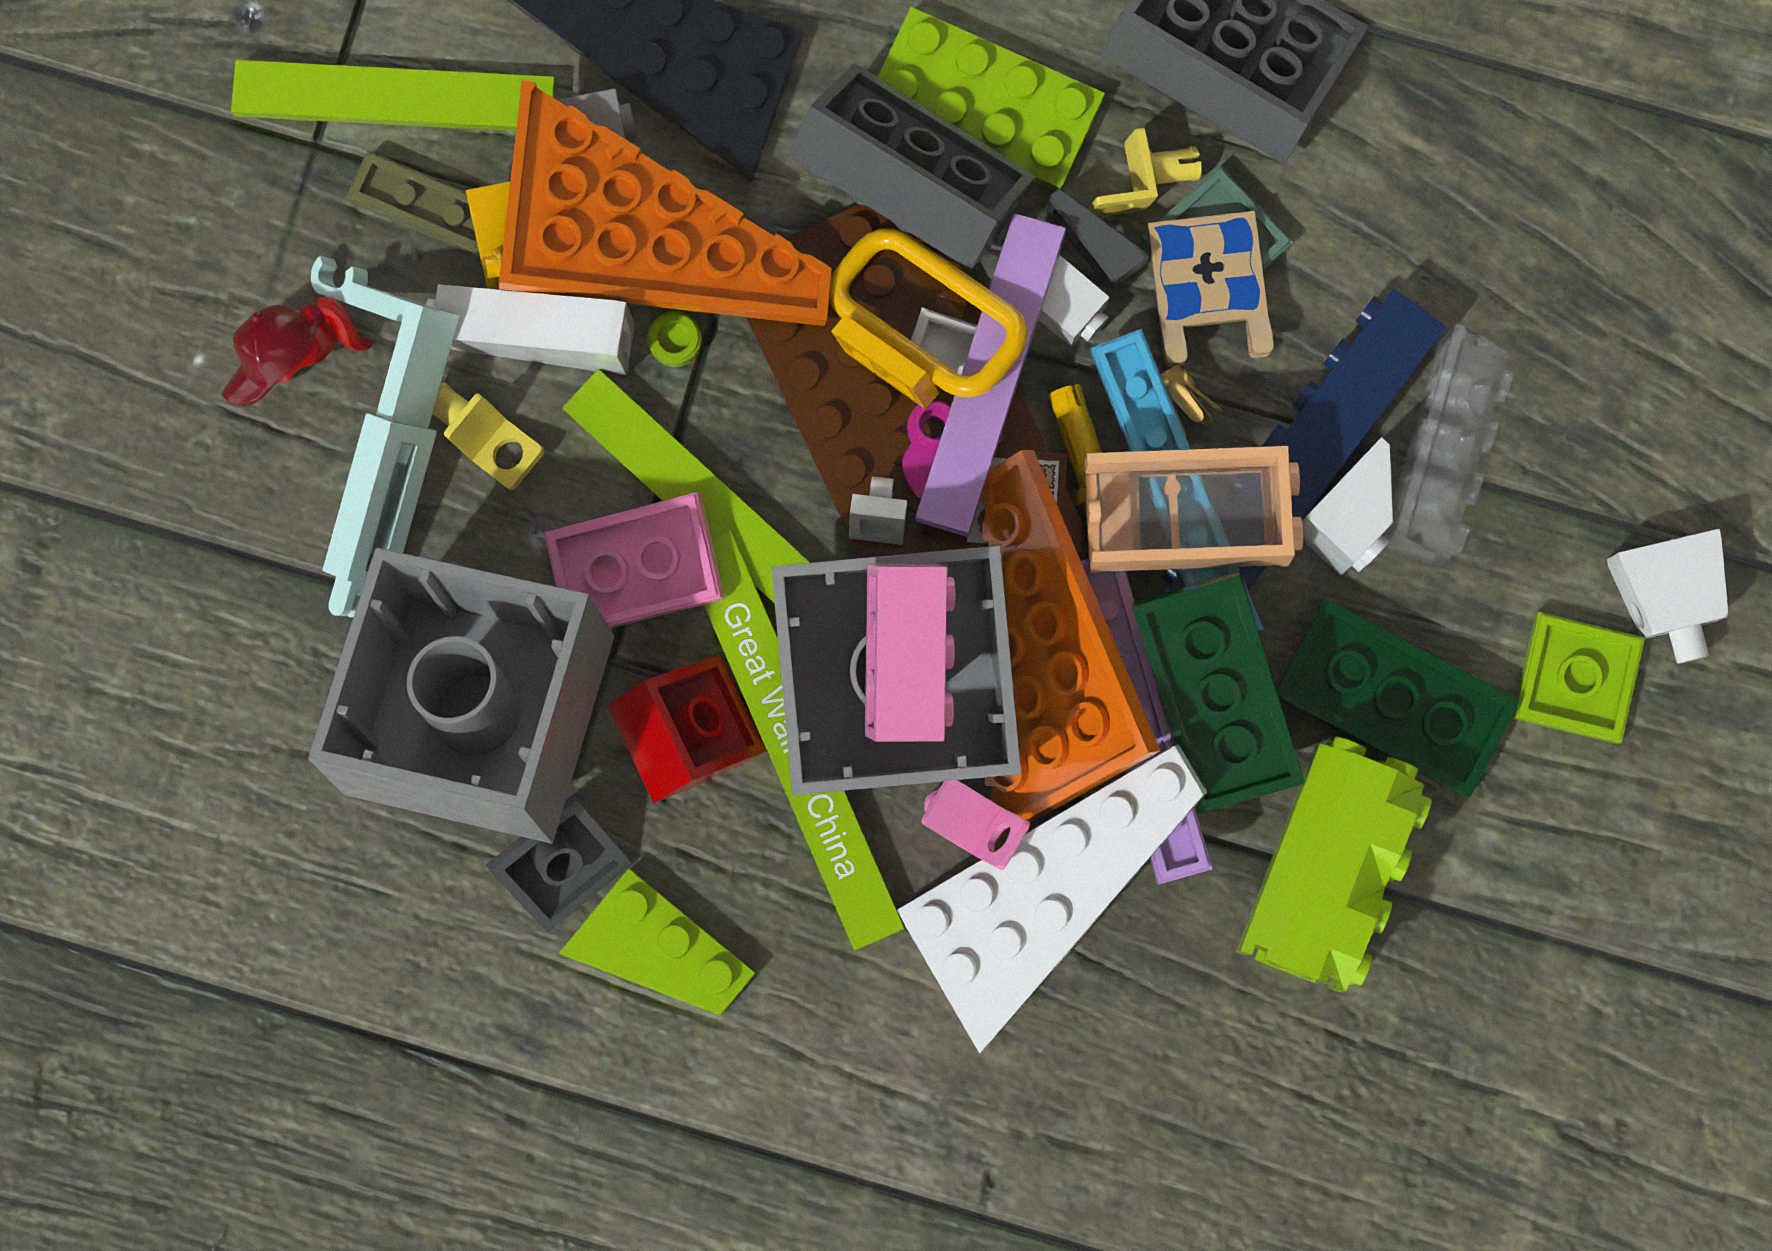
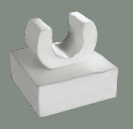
(878, 515)

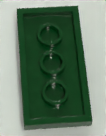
(1219, 690)
(1396, 698)

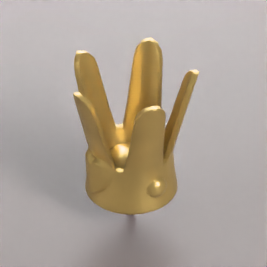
(1180, 388)

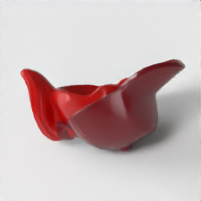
(285, 339)

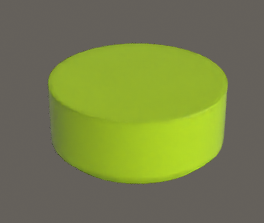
(674, 339)

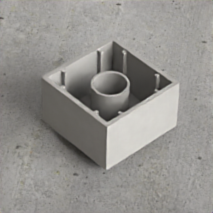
(824, 677)
(463, 695)

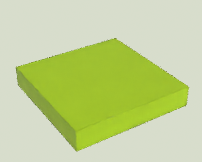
(1578, 678)

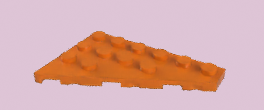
(619, 227)
(1069, 683)

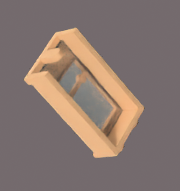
(1191, 509)

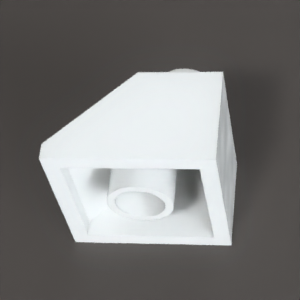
(1354, 514)

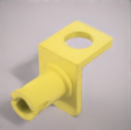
(1146, 172)
(480, 432)

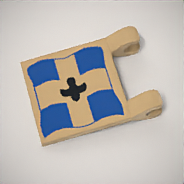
(1209, 275)

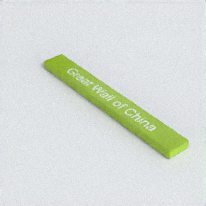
(823, 817)

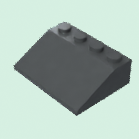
(1240, 62)

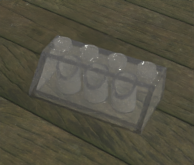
(1446, 447)

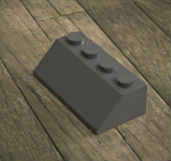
(910, 165)

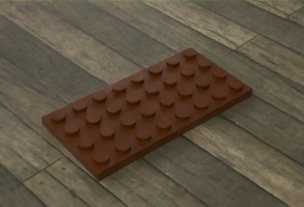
(853, 416)

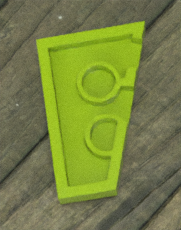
(658, 947)

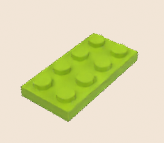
(993, 95)

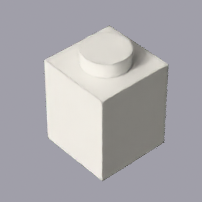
(1073, 305)

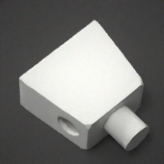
(1674, 589)

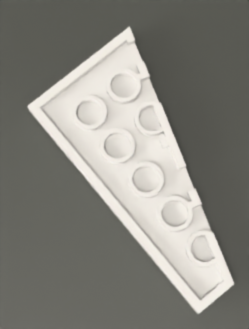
(1005, 930)

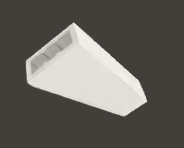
(540, 327)

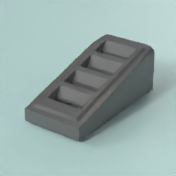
(1103, 248)

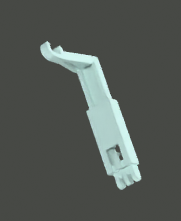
(392, 443)

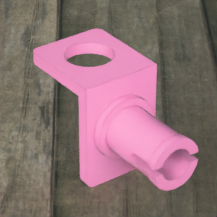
(973, 822)

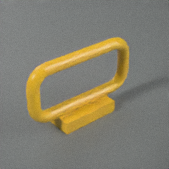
(896, 356)

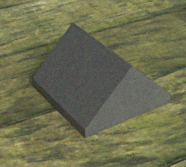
(561, 875)

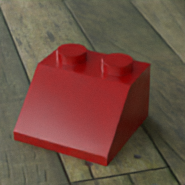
(686, 727)

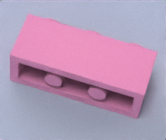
(908, 652)

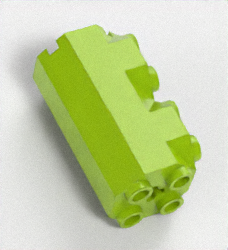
(1333, 865)

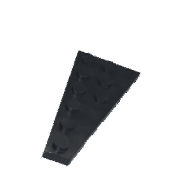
(688, 60)

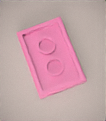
(640, 560)

